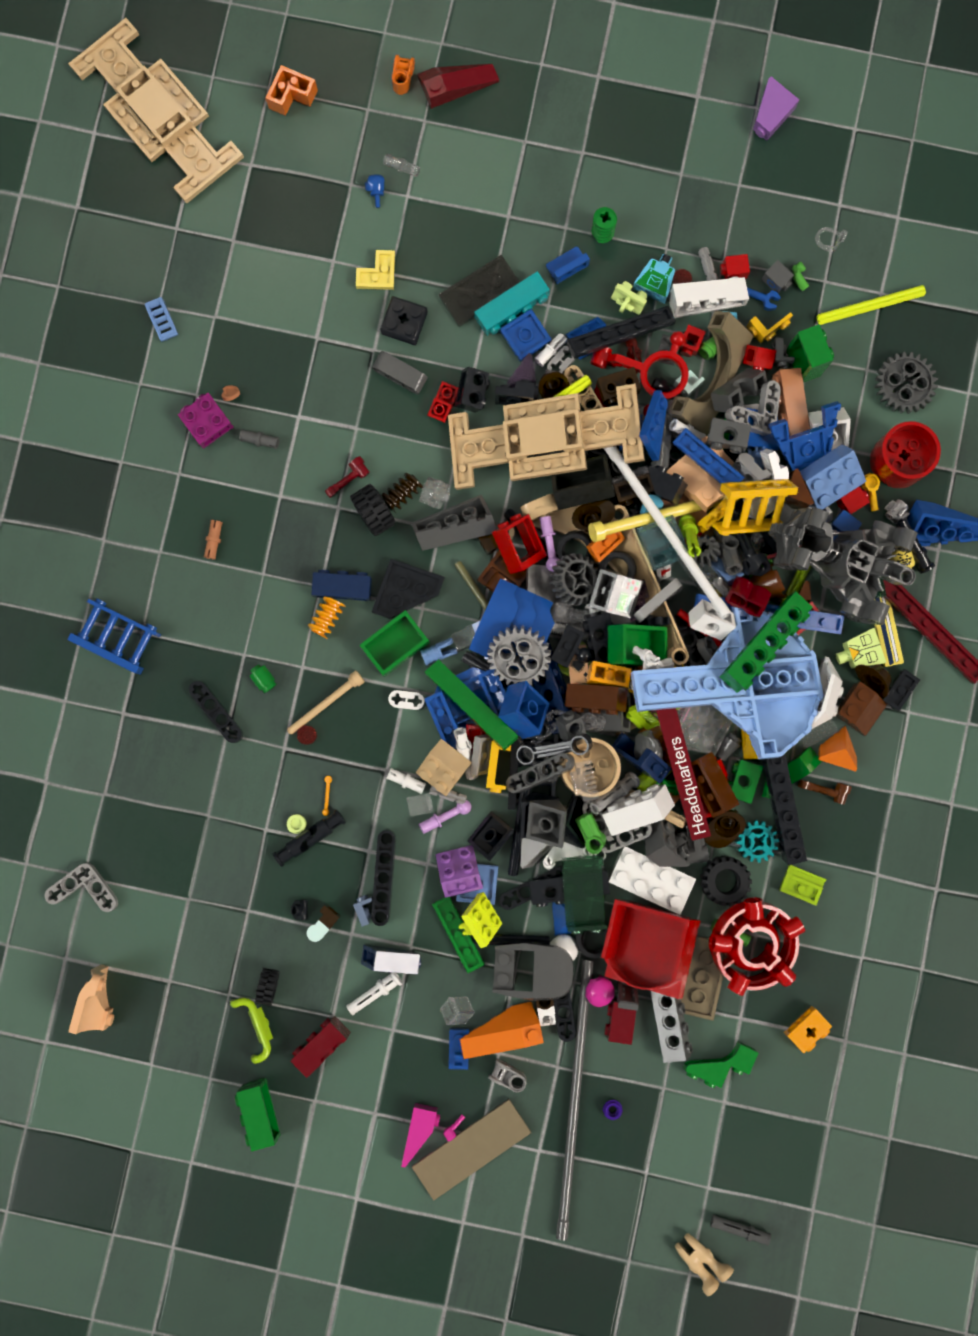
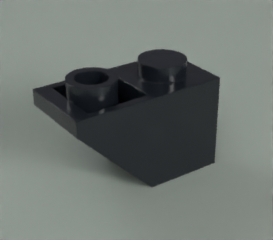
(667, 486)

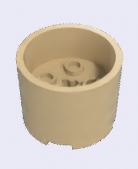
(604, 762)

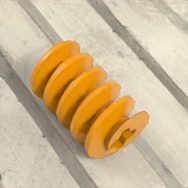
(325, 616)

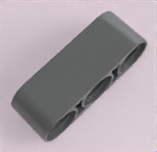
(399, 372)

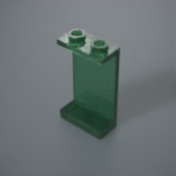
(583, 894)

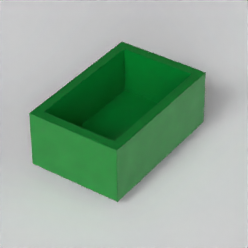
(810, 352)
(625, 637)
(394, 643)
(257, 1114)

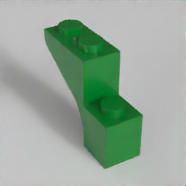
(715, 1070)

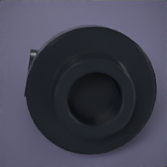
(299, 909)

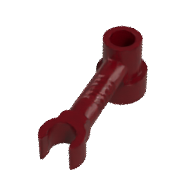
(358, 469)

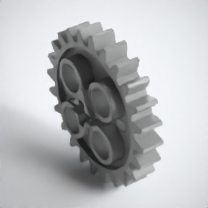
(535, 650)

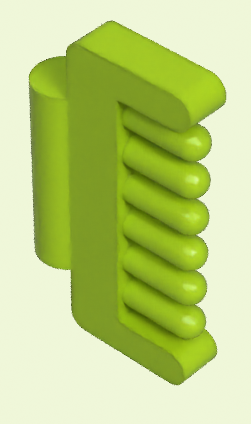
(642, 718)

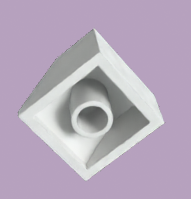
(840, 433)

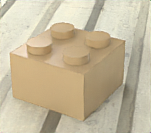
(443, 767)

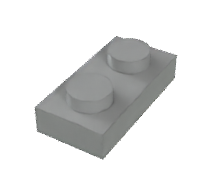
(481, 755)

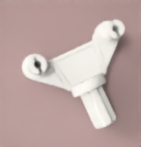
(651, 661)
(568, 850)

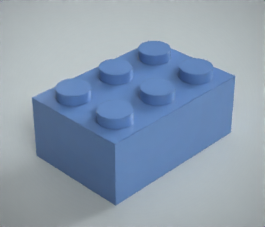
(833, 476)

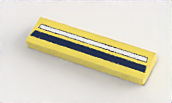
(889, 638)

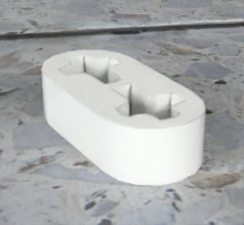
(408, 695)

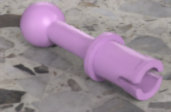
(548, 532)
(435, 821)

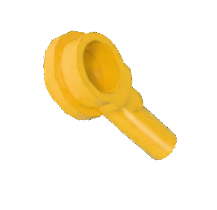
(871, 485)

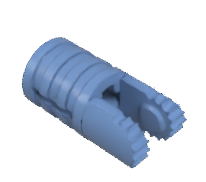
(434, 653)

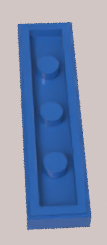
(706, 458)

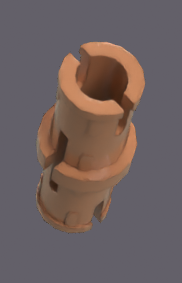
(213, 539)

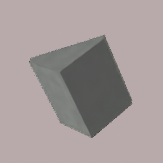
(546, 822)

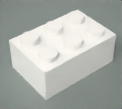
(638, 809)

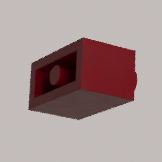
(620, 1024)

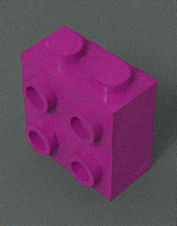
(205, 420)

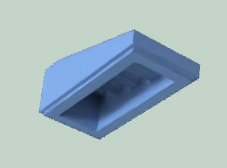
(154, 305)

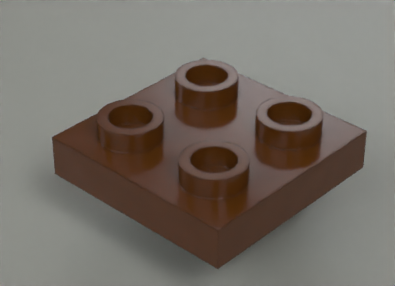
(497, 569)

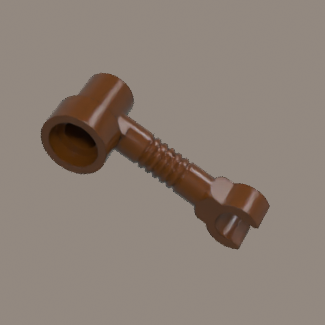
(839, 793)

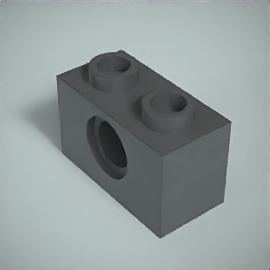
(738, 430)

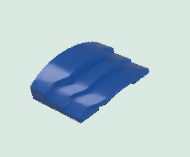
(512, 607)
(449, 716)

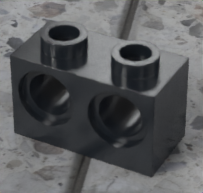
(468, 388)

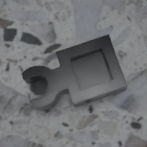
(651, 620)

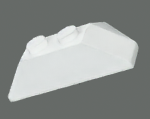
(832, 691)

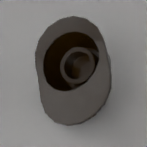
(552, 383)
(593, 512)
(875, 678)
(725, 829)

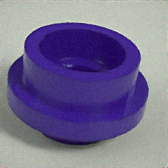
(612, 1115)

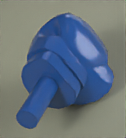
(375, 186)

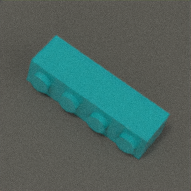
(512, 304)

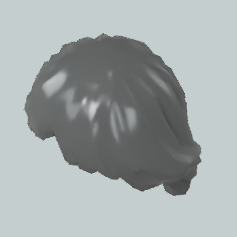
(647, 740)

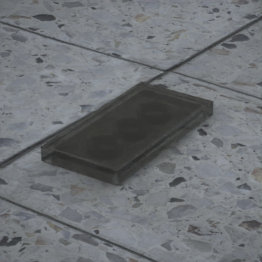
(478, 289)

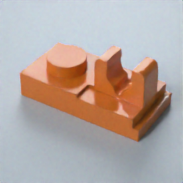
(601, 549)

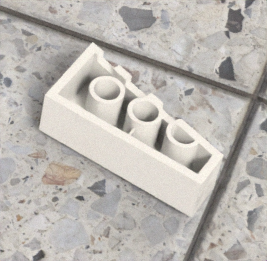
(707, 296)

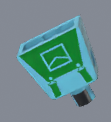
(656, 278)

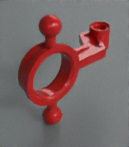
(604, 357)

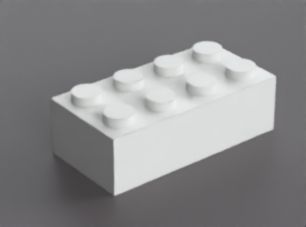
(654, 883)

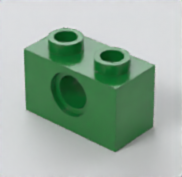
(752, 773)

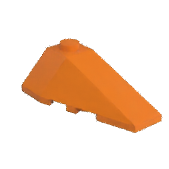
(508, 1031)

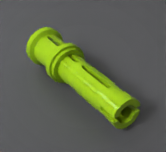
(689, 531)

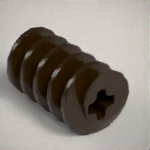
(401, 491)

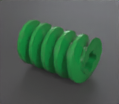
(604, 224)

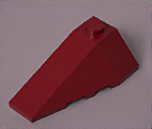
(453, 82)

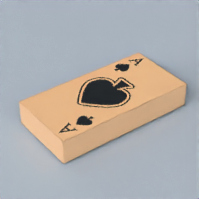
(577, 670)

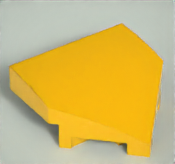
(713, 516)

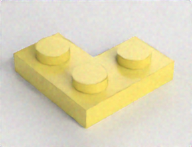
(379, 277)

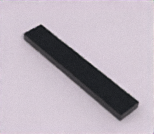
(620, 332)

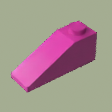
(421, 1127)

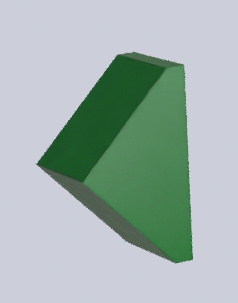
(803, 764)

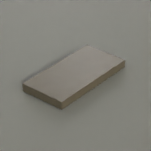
(703, 982)

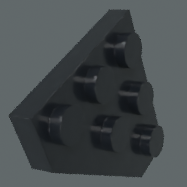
(405, 589)

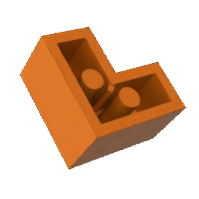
(288, 87)

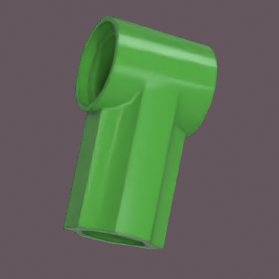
(591, 831)

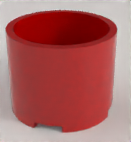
(914, 443)

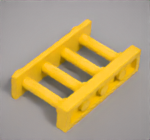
(750, 490)

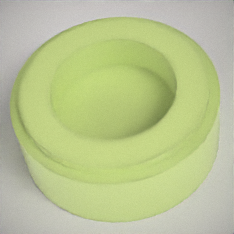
(296, 823)

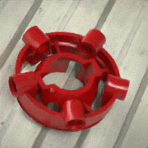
(727, 939)

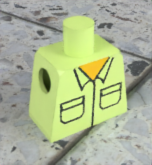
(862, 650)

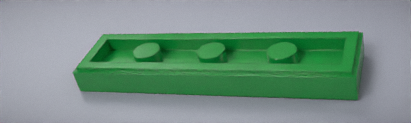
(462, 943)

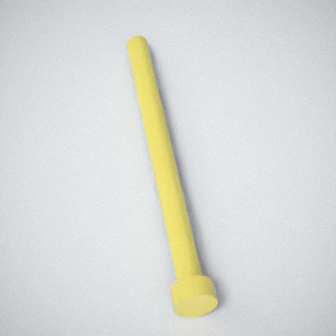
(599, 530)

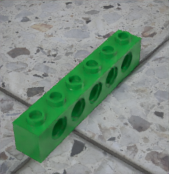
(734, 673)

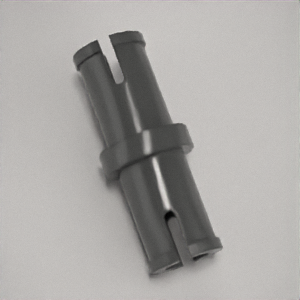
(259, 439)

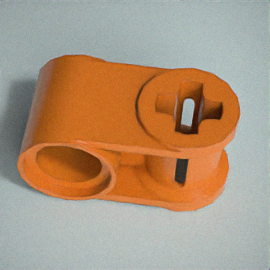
(402, 71)

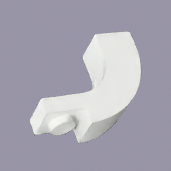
(771, 462)

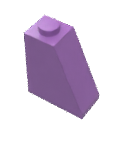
(774, 108)

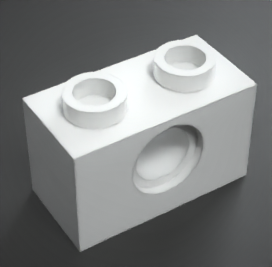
(706, 620)

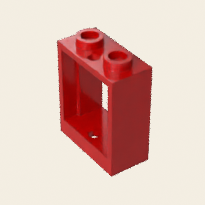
(529, 537)

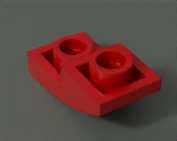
(443, 402)

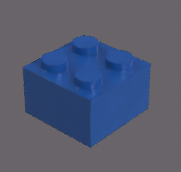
(524, 709)

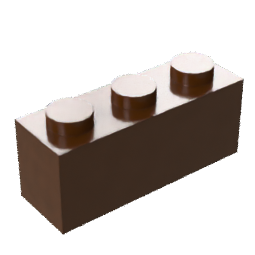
(596, 698)
(713, 785)

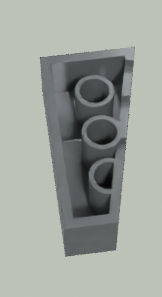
(455, 524)

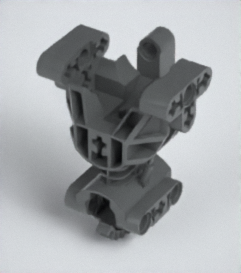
(849, 563)

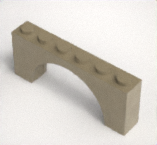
(731, 344)

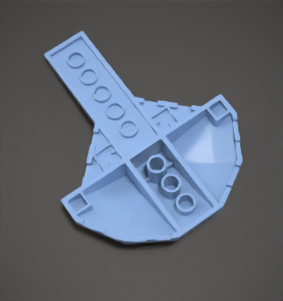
(771, 711)

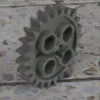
(896, 369)

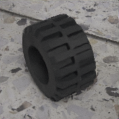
(372, 509)
(742, 880)

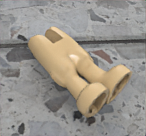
(695, 1263)

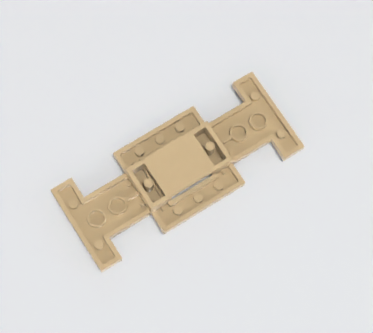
(161, 104)
(545, 428)

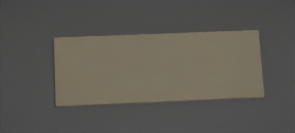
(471, 1149)

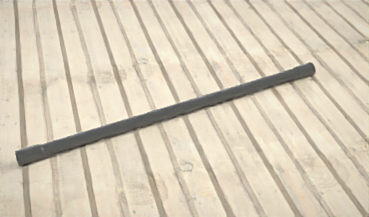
(563, 1220)

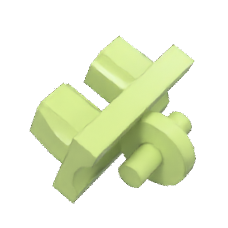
(629, 299)

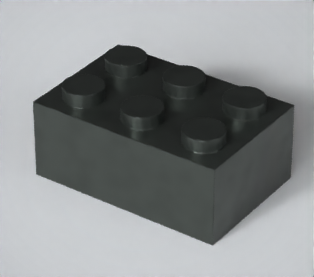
(585, 485)

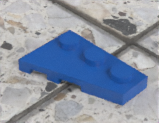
(653, 425)

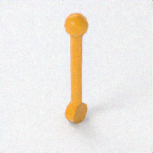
(328, 779)

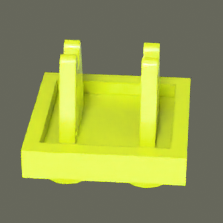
(480, 920)

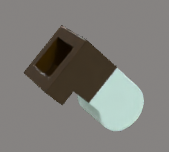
(324, 924)

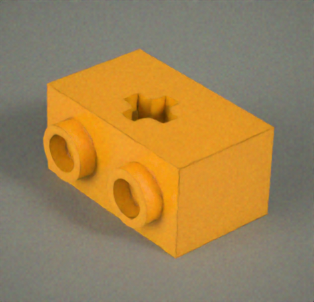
(608, 675)
(798, 1034)

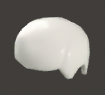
(568, 943)

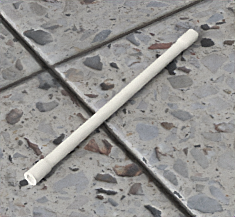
(717, 602)

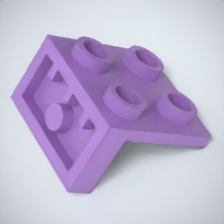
(458, 871)

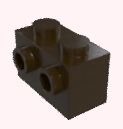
(607, 384)
(625, 493)

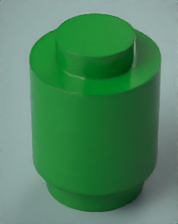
(262, 678)

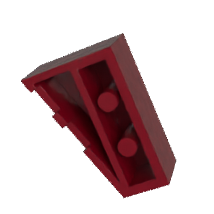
(320, 1046)

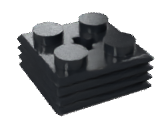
(409, 331)

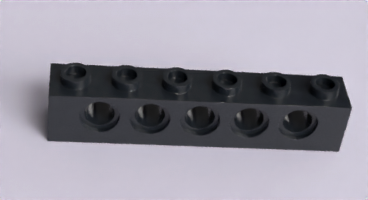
(784, 810)

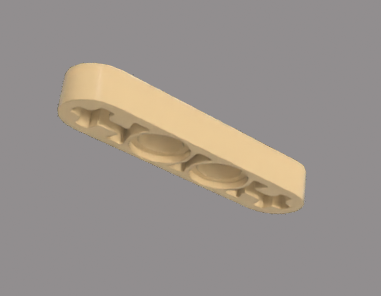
(589, 394)

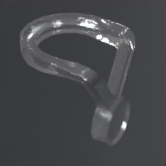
(842, 235)

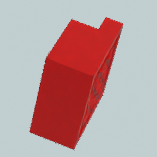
(649, 948)

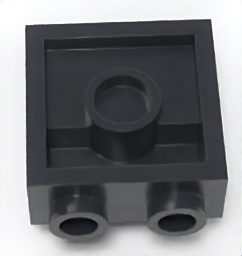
(523, 392)

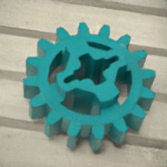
(763, 834)

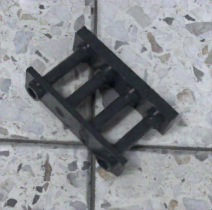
(513, 798)

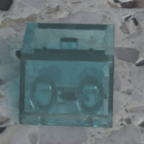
(656, 545)

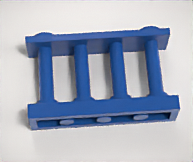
(115, 655)

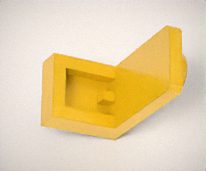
(758, 330)

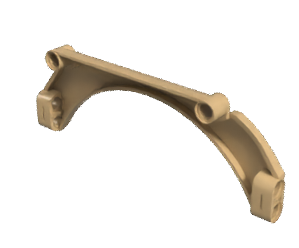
(631, 545)

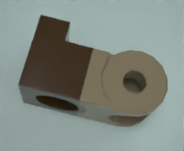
(489, 543)

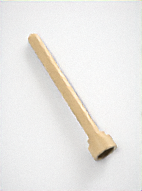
(354, 680)

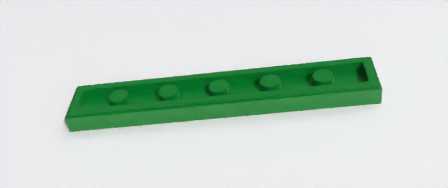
(471, 705)

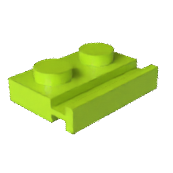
(802, 884)

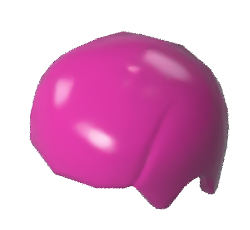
(600, 991)

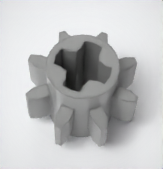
(896, 510)

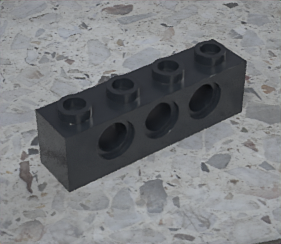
(596, 621)
(538, 885)

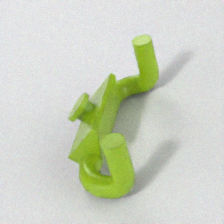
(260, 1025)

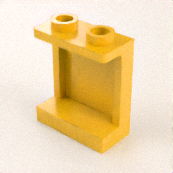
(493, 767)

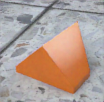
(839, 751)

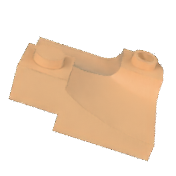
(701, 486)
(92, 1005)

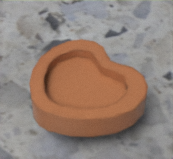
(230, 393)

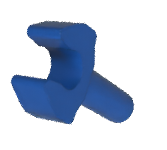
(765, 298)

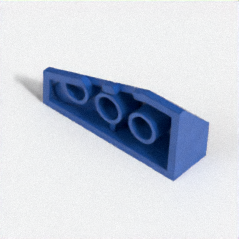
(941, 524)

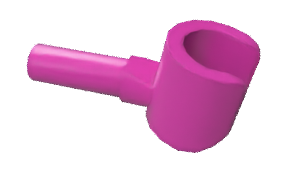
(449, 1131)

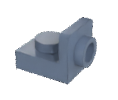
(363, 913)

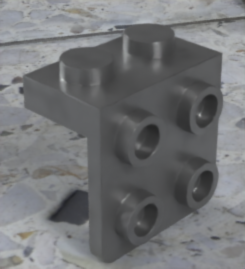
(539, 580)

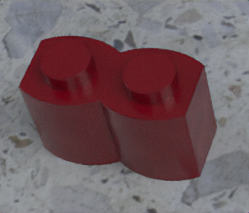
(747, 596)

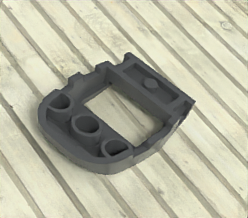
(551, 971)

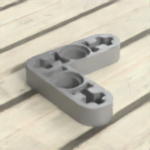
(761, 417)
(667, 592)
(613, 846)
(87, 882)

